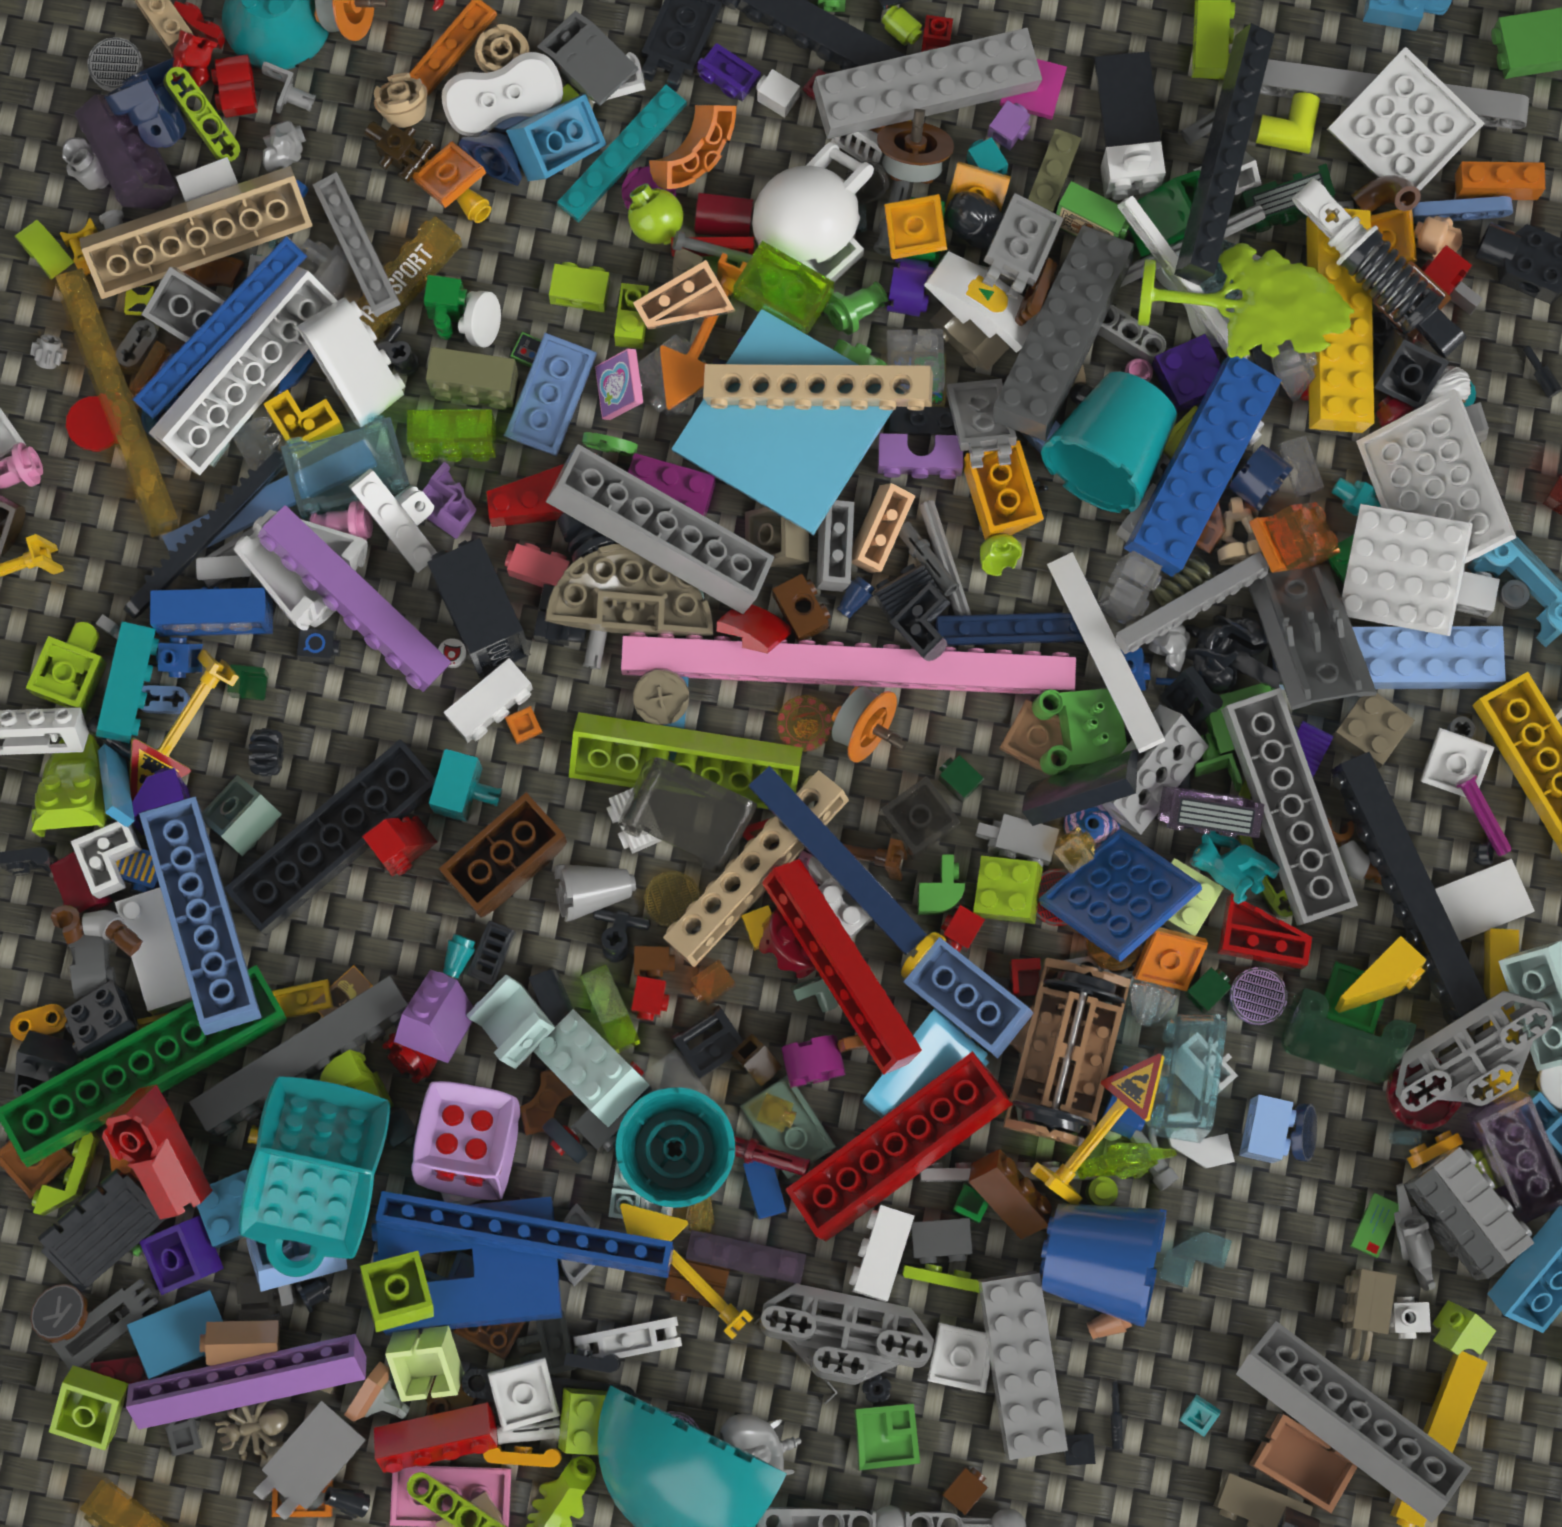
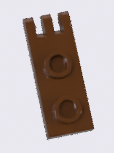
(1036, 294)

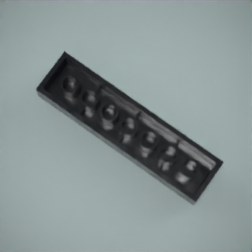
(330, 838)

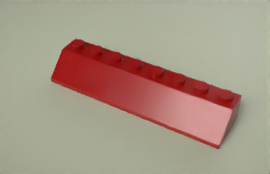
(898, 1147)

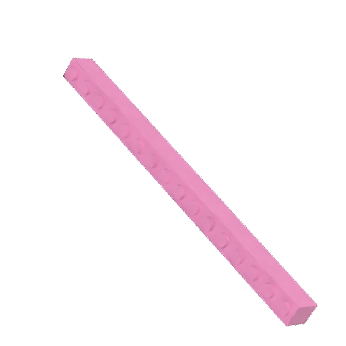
(850, 665)

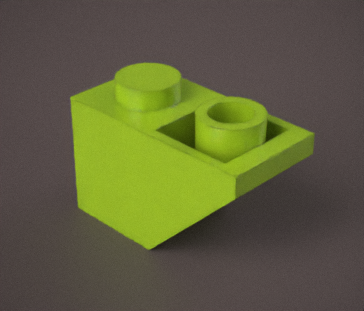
(629, 325)

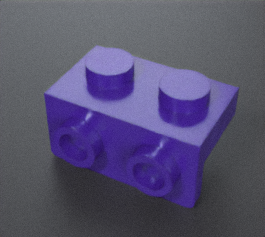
(728, 72)

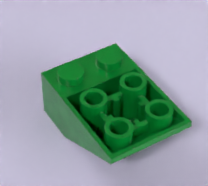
(1168, 209)

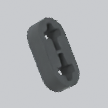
(132, 340)

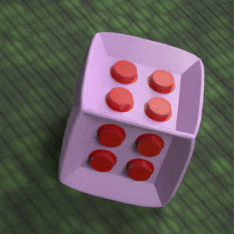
(465, 1140)

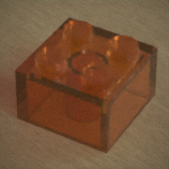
(1302, 536)

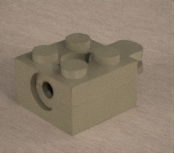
(1367, 1309)

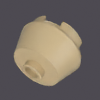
(499, 47)
(401, 100)

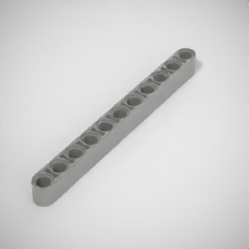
(1344, 86)

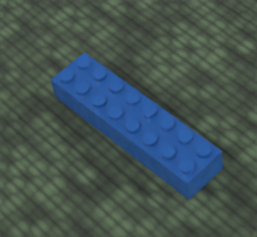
(1203, 464)

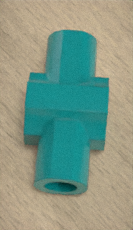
(1355, 495)

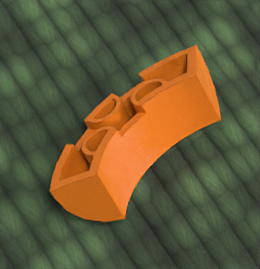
(700, 149)

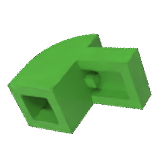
(943, 896)

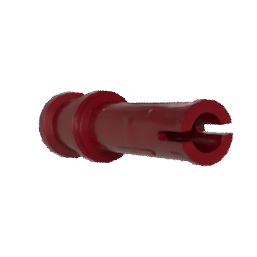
(752, 1151)

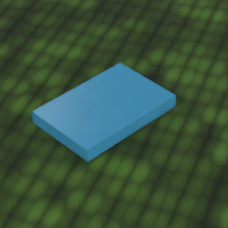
(173, 1334)

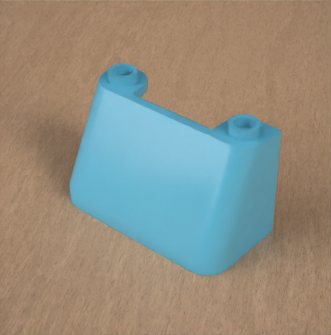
(1535, 574)
(941, 1048)

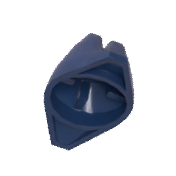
(495, 154)

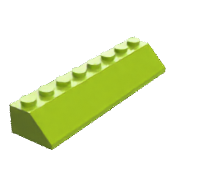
(616, 750)

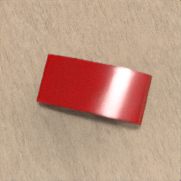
(194, 19)
(936, 32)

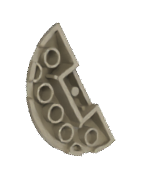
(627, 595)

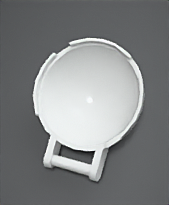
(810, 208)

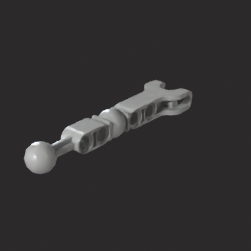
(885, 1517)

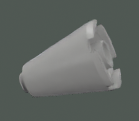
(590, 888)

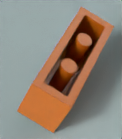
(1499, 179)

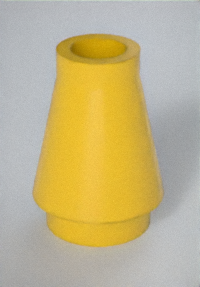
(474, 206)

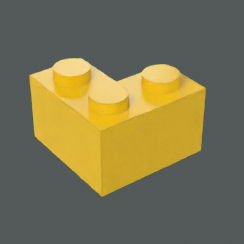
(311, 425)

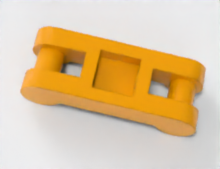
(523, 1456)

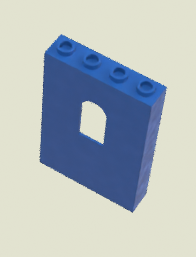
(505, 1282)

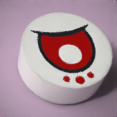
(454, 651)

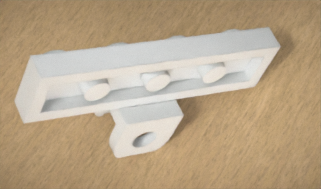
(398, 516)

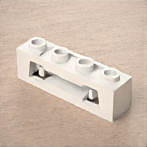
(31, 730)

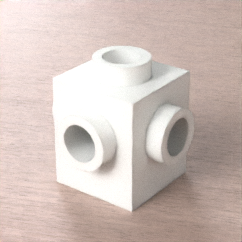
(1418, 1318)

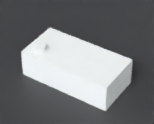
(158, 958)

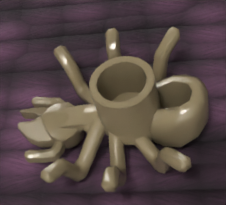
(259, 1425)

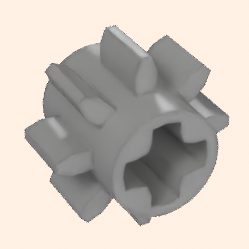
(48, 351)

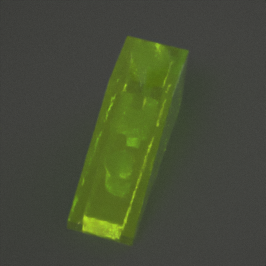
(610, 1009)

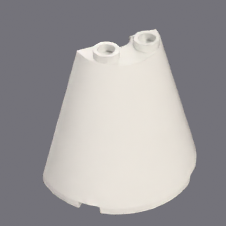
(286, 587)

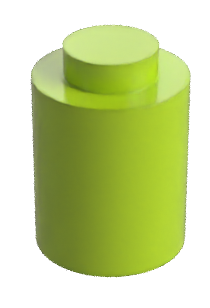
(1101, 1191)

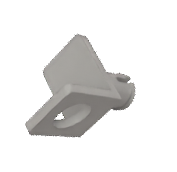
(289, 93)

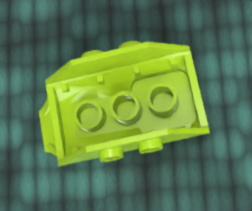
(70, 791)

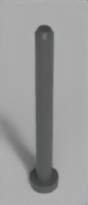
(681, 241)

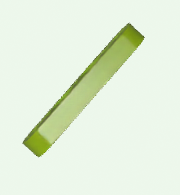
(206, 112)

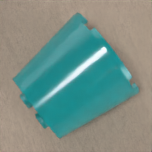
(1112, 442)
(704, 1140)

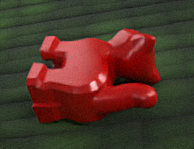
(195, 53)

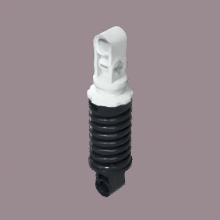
(1381, 271)

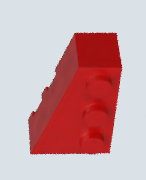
(1446, 270)

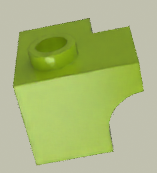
(1461, 1330)

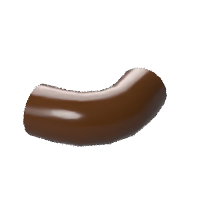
(1387, 190)

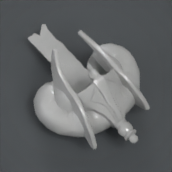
(758, 1439)

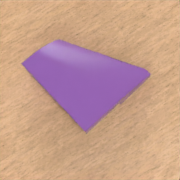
(451, 507)

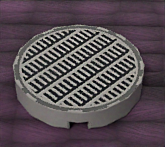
(113, 62)

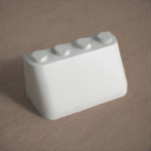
(352, 360)

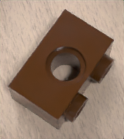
(802, 624)

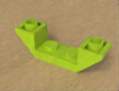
(75, 1178)

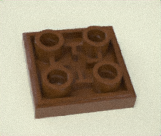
(493, 1338)

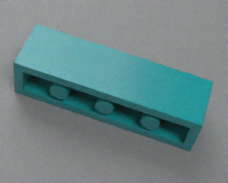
(126, 682)

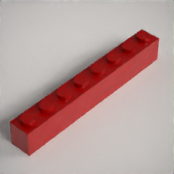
(841, 966)

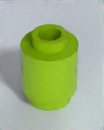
(902, 25)

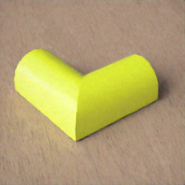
(1296, 131)

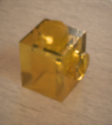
(1075, 849)
(776, 1113)

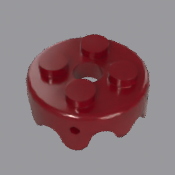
(785, 946)
(1429, 1117)

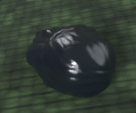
(973, 218)

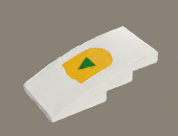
(960, 288)

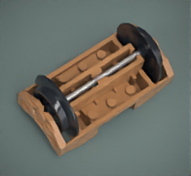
(1073, 1028)

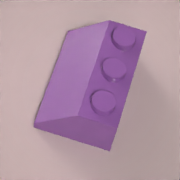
(435, 1017)

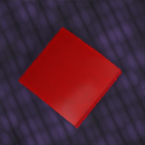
(757, 627)

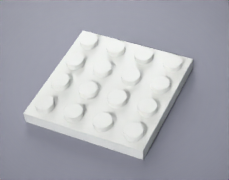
(1405, 122)
(1406, 569)

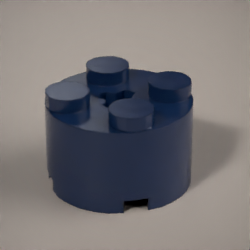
(1260, 477)

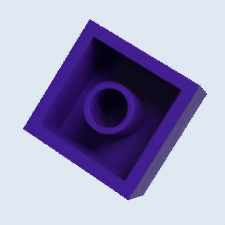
(1186, 372)

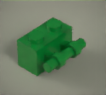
(444, 303)

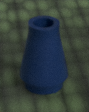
(855, 597)

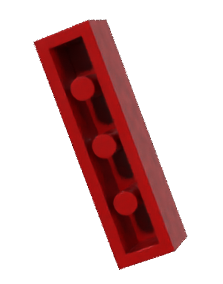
(435, 1438)

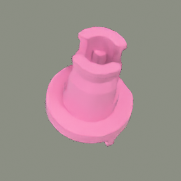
(20, 466)
(353, 521)

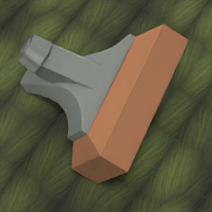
(377, 1396)

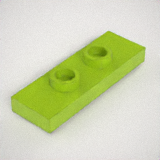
(934, 1274)

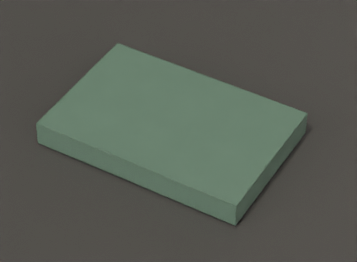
(805, 1137)

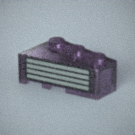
(1210, 812)

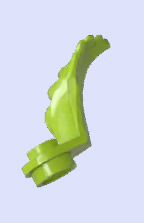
(563, 1495)

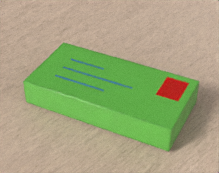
(1375, 1225)

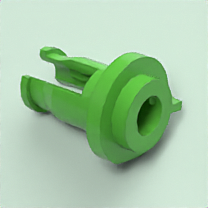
(847, 310)

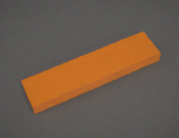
(453, 44)

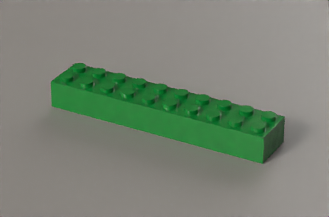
(96, 1087)

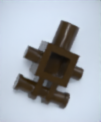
(398, 147)

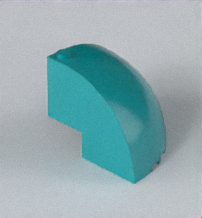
(676, 1473)

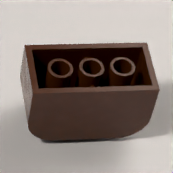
(504, 856)

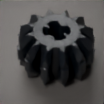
(266, 752)

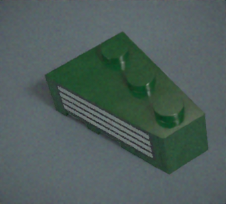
(1277, 199)

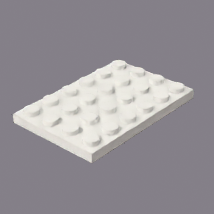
(1437, 469)

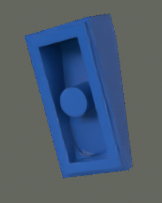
(764, 1189)

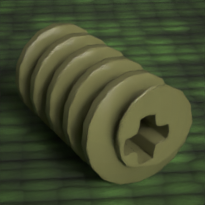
(1184, 581)

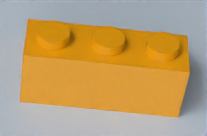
(1003, 493)

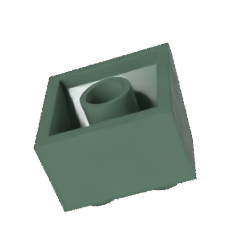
(240, 815)

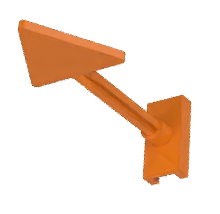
(684, 372)

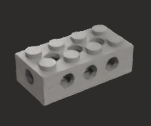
(1158, 767)

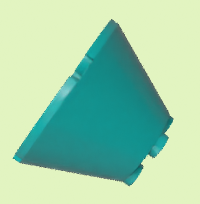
(273, 31)

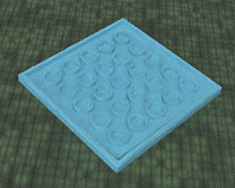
(787, 455)

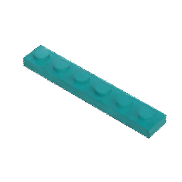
(622, 153)

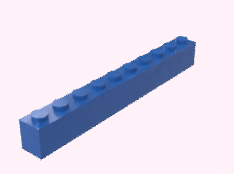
(524, 1234)

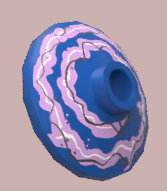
(1106, 823)

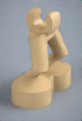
(1237, 551)

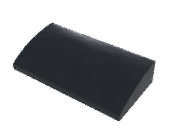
(1081, 788)

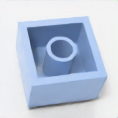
(1267, 1129)

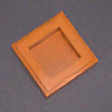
(523, 725)

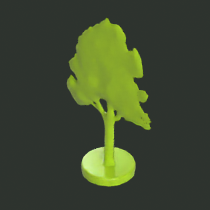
(1277, 302)

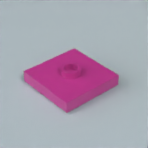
(1044, 99)

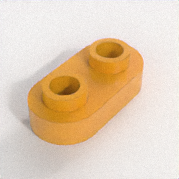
(38, 1021)
(1423, 1154)

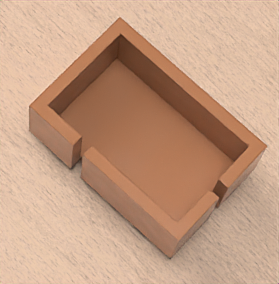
(1303, 1464)

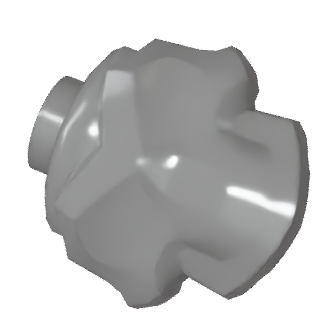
(282, 146)
(83, 163)
(1172, 645)

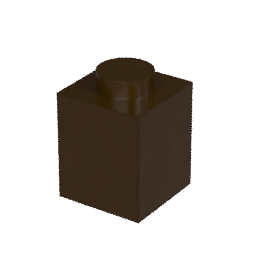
(756, 1060)

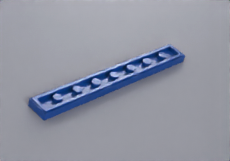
(220, 327)

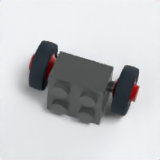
(590, 1128)

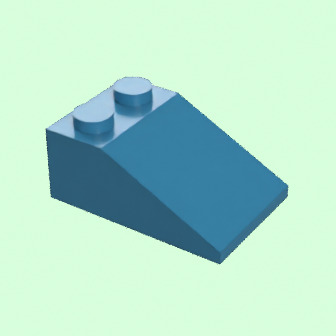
(556, 138)

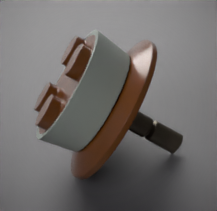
(914, 149)

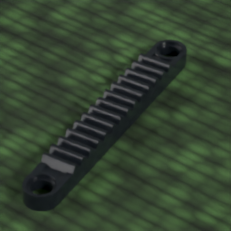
(207, 532)

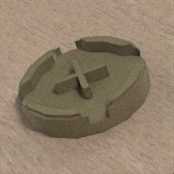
(661, 696)

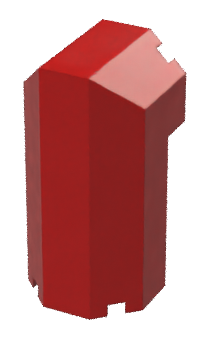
(158, 1152)

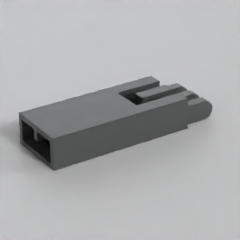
(100, 1331)

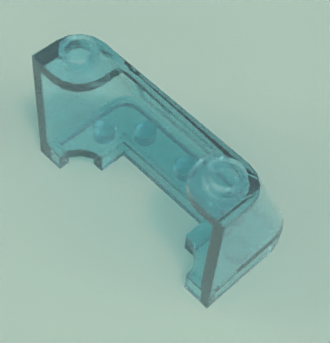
(327, 466)

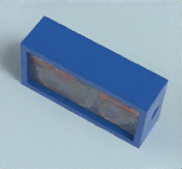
(211, 612)

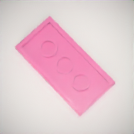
(464, 1480)

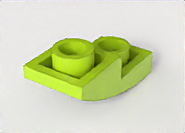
(44, 249)

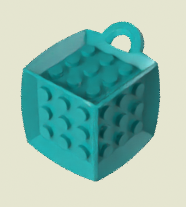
(313, 1171)

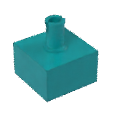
(458, 786)

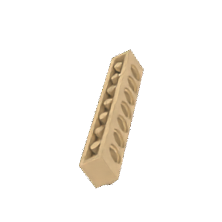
(720, 376)
(734, 904)

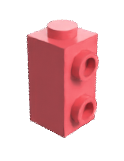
(534, 566)

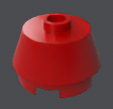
(409, 1060)

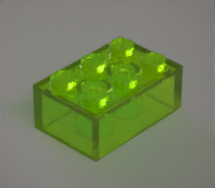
(783, 288)
(451, 434)

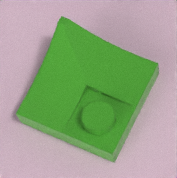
(886, 1437)

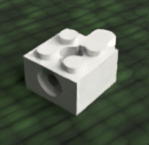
(1132, 164)
(845, 908)

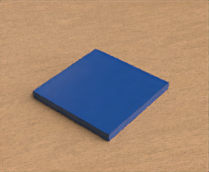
(1120, 895)

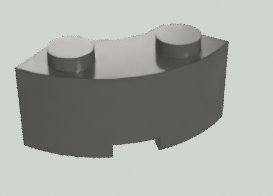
(90, 965)

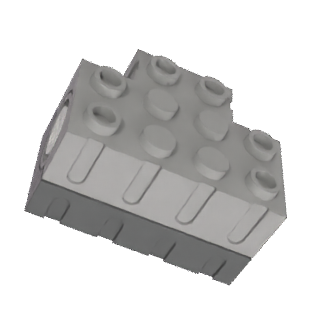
(1468, 1214)

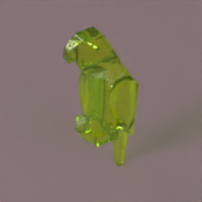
(1124, 1161)

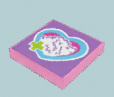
(619, 384)

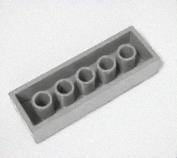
(1022, 1365)

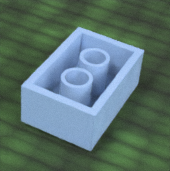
(270, 1278)

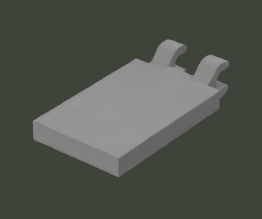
(1021, 244)
(974, 420)
(310, 1459)

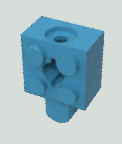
(1402, 13)

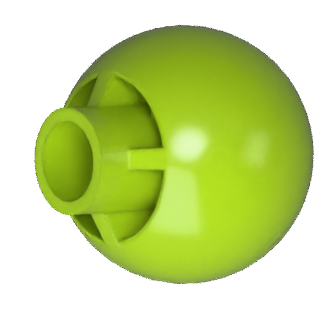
(654, 214)

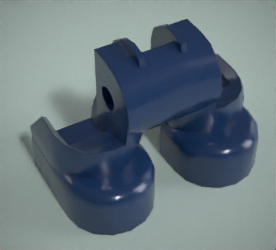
(150, 105)

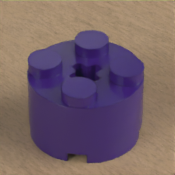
(908, 287)

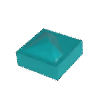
(1200, 1415)

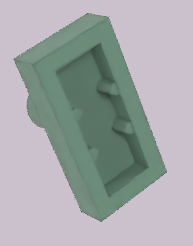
(817, 987)

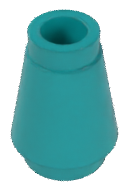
(457, 955)

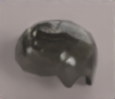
(875, 187)

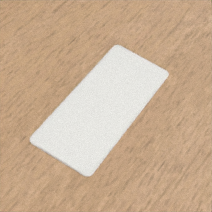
(221, 567)

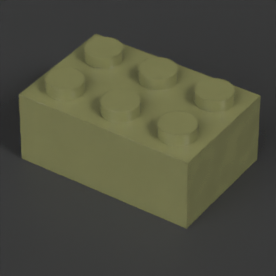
(472, 378)

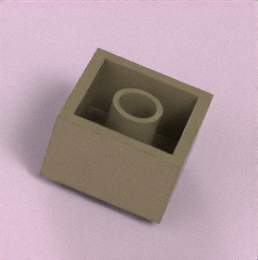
(1373, 727)

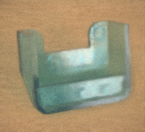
(1191, 1076)

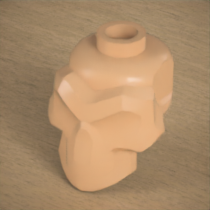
(1437, 233)

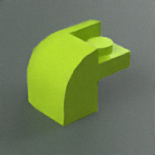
(352, 1072)

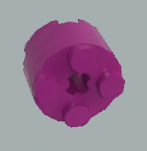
(813, 1061)

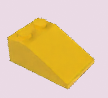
(1392, 972)

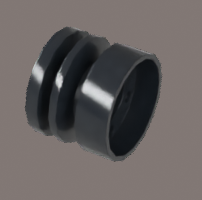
(581, 537)

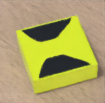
(137, 299)

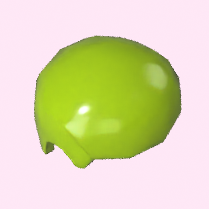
(998, 553)

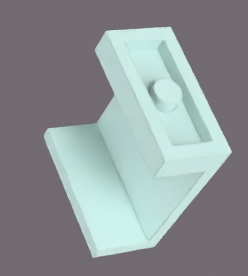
(511, 1021)

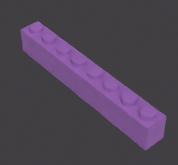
(353, 598)
(246, 1381)

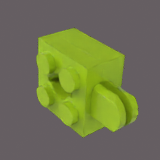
(69, 670)

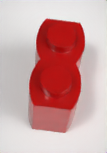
(236, 86)

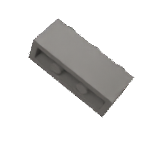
(835, 548)

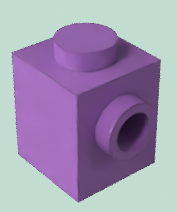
(1010, 125)

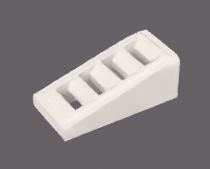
(860, 152)

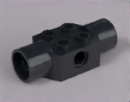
(1524, 260)

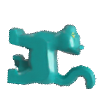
(1236, 869)

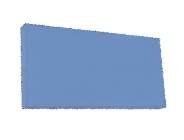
(550, 394)

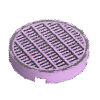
(1258, 996)

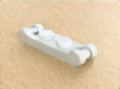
(632, 1339)

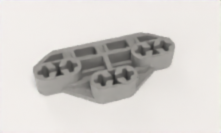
(1473, 1061)
(845, 1338)

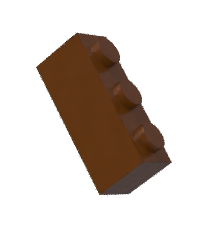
(1010, 1194)

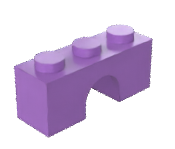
(897, 459)

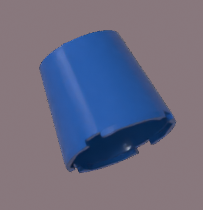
(1104, 1258)

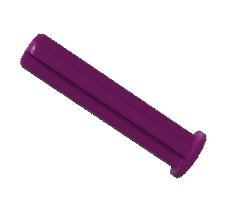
(1484, 814)

